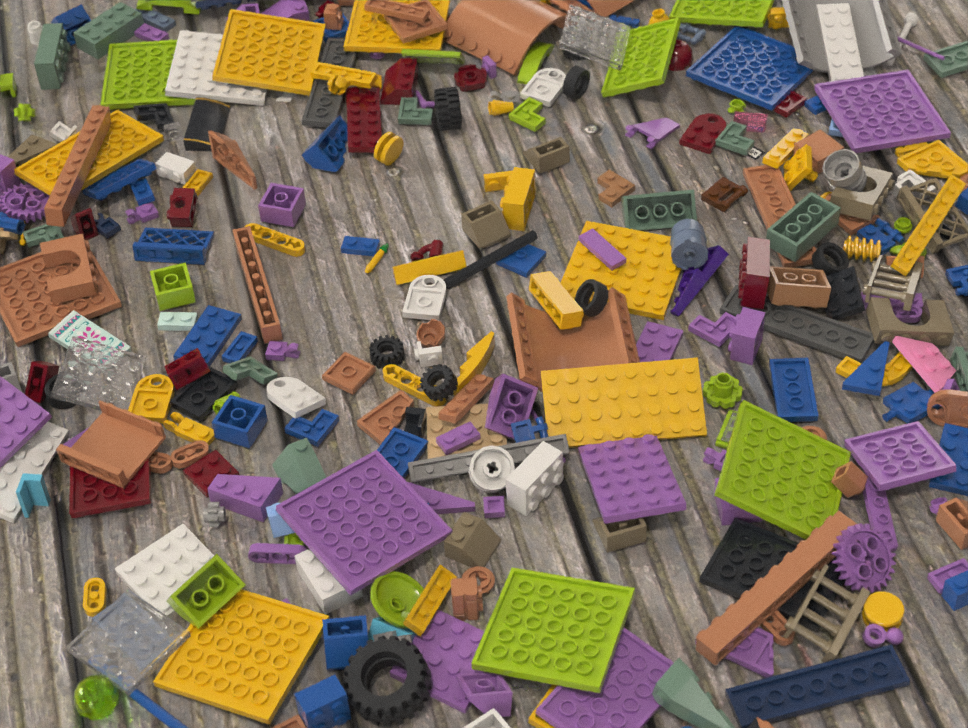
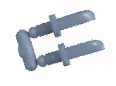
(688, 28)

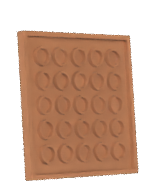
(27, 301)

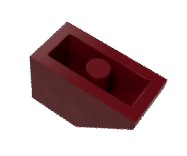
(84, 223)
(38, 376)

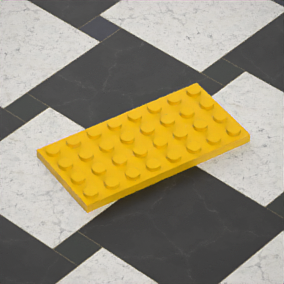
(122, 144)
(624, 401)

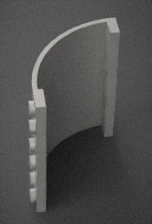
(872, 27)

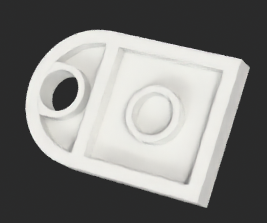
(544, 87)
(425, 300)
(294, 396)

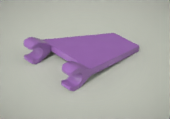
(655, 130)

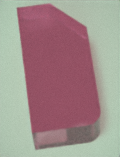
(754, 121)

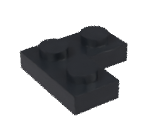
(158, 112)

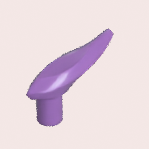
(422, 102)

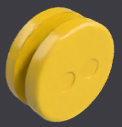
(388, 148)
(884, 610)

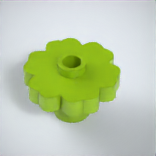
(722, 391)

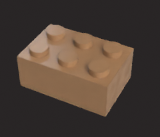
(798, 287)

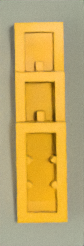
(476, 361)

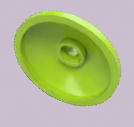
(395, 596)

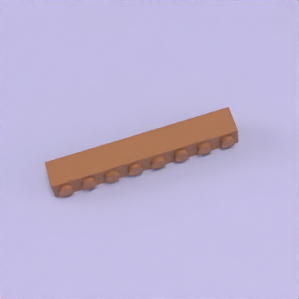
(257, 285)

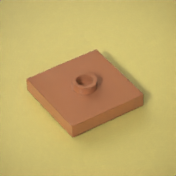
(349, 373)

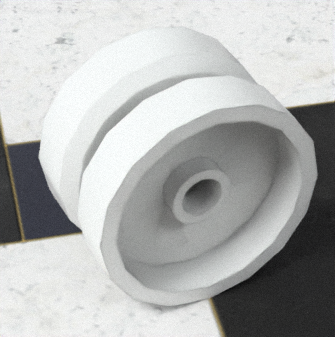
(479, 469)

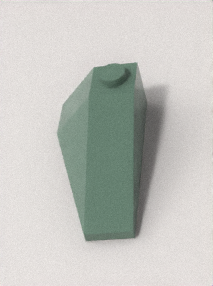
(299, 466)

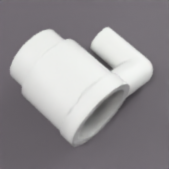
(34, 31)

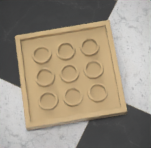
(476, 415)

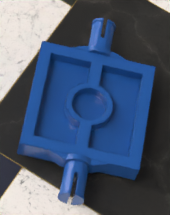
(908, 403)

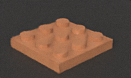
(411, 30)

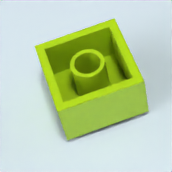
(172, 286)

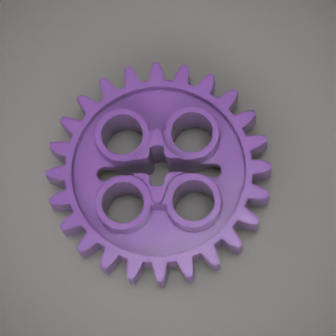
(24, 202)
(864, 558)

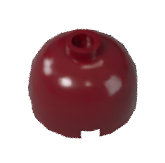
(681, 56)

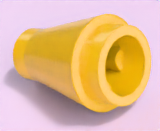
(499, 107)

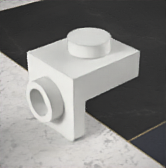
(62, 132)
(428, 356)

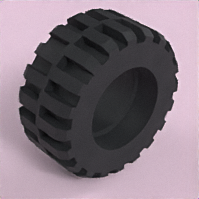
(376, 657)

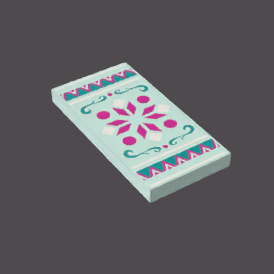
(81, 327)

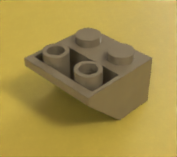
(548, 155)
(485, 225)
(620, 533)

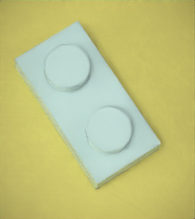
(177, 321)

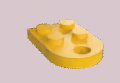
(152, 400)

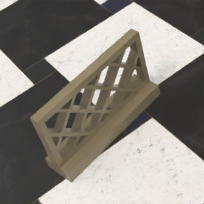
(913, 209)

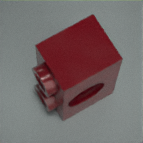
(187, 200)

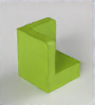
(8, 83)

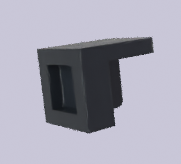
(415, 421)

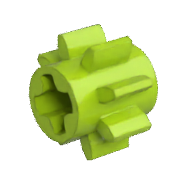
(24, 112)

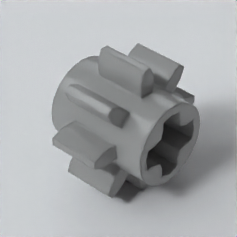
(214, 514)

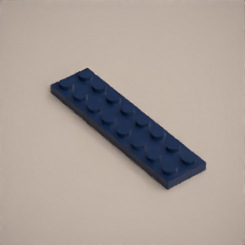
(817, 686)

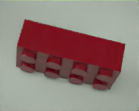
(754, 272)

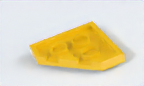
(934, 161)

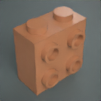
(821, 145)

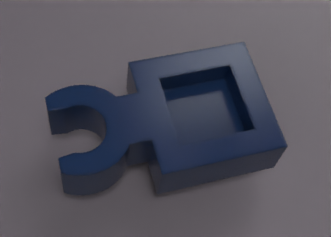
(106, 227)

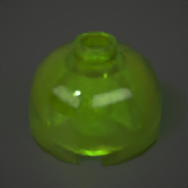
(95, 697)

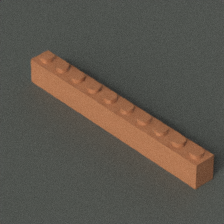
(77, 166)
(771, 591)

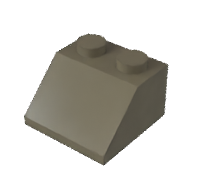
(471, 541)

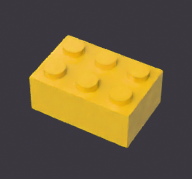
(518, 198)

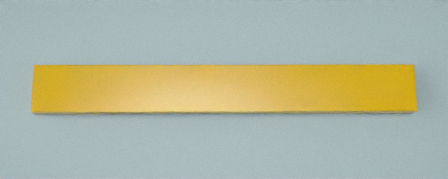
(928, 225)

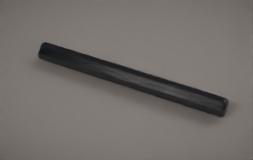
(490, 259)

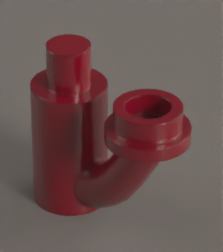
(435, 249)

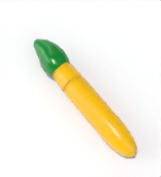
(383, 249)

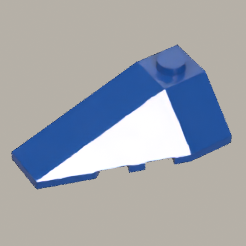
(328, 149)

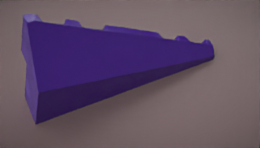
(694, 279)

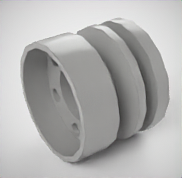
(844, 170)

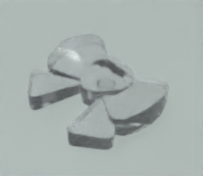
(518, 683)

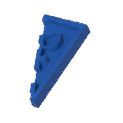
(869, 374)

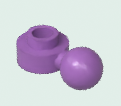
(893, 635)

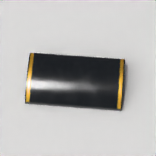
(205, 117)

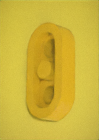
(92, 598)

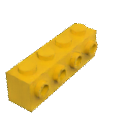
(556, 300)

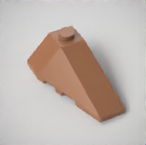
(231, 157)

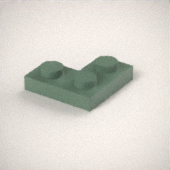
(411, 114)
(732, 138)
(42, 234)
(249, 367)

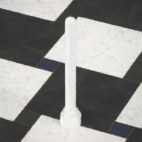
(910, 21)

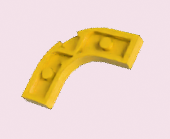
(893, 373)

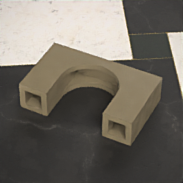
(867, 203)
(885, 325)

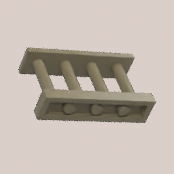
(908, 290)
(838, 631)

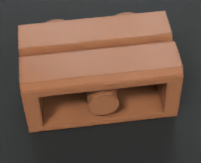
(466, 598)

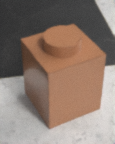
(849, 479)

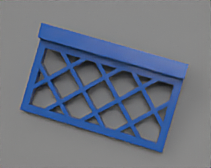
(171, 252)

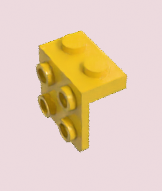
(777, 18)

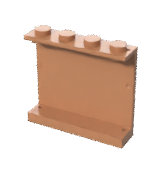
(114, 445)

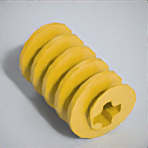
(862, 249)

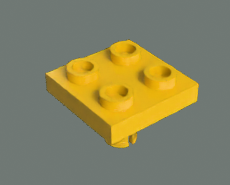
(799, 167)

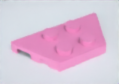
(926, 361)

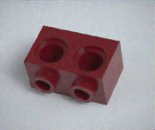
(187, 368)

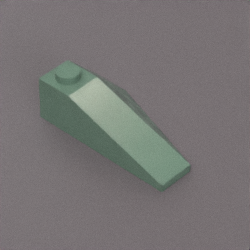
(684, 697)

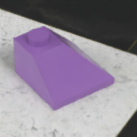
(487, 691)

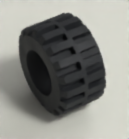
(447, 108)

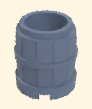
(688, 244)

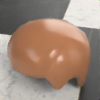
(431, 333)

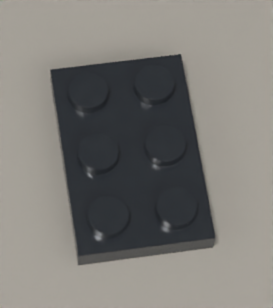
(845, 294)
(200, 395)

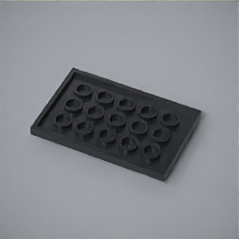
(748, 555)

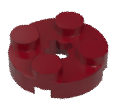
(477, 79)

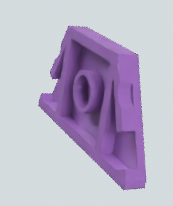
(755, 653)

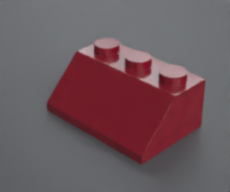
(400, 81)

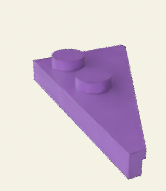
(442, 502)

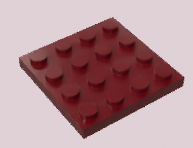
(94, 495)

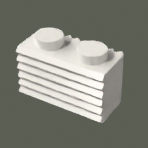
(175, 168)

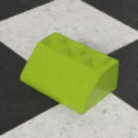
(205, 592)

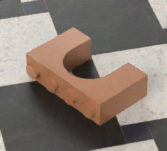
(79, 282)

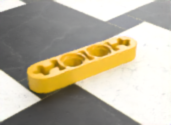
(293, 246)
(410, 388)

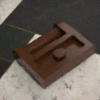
(720, 191)

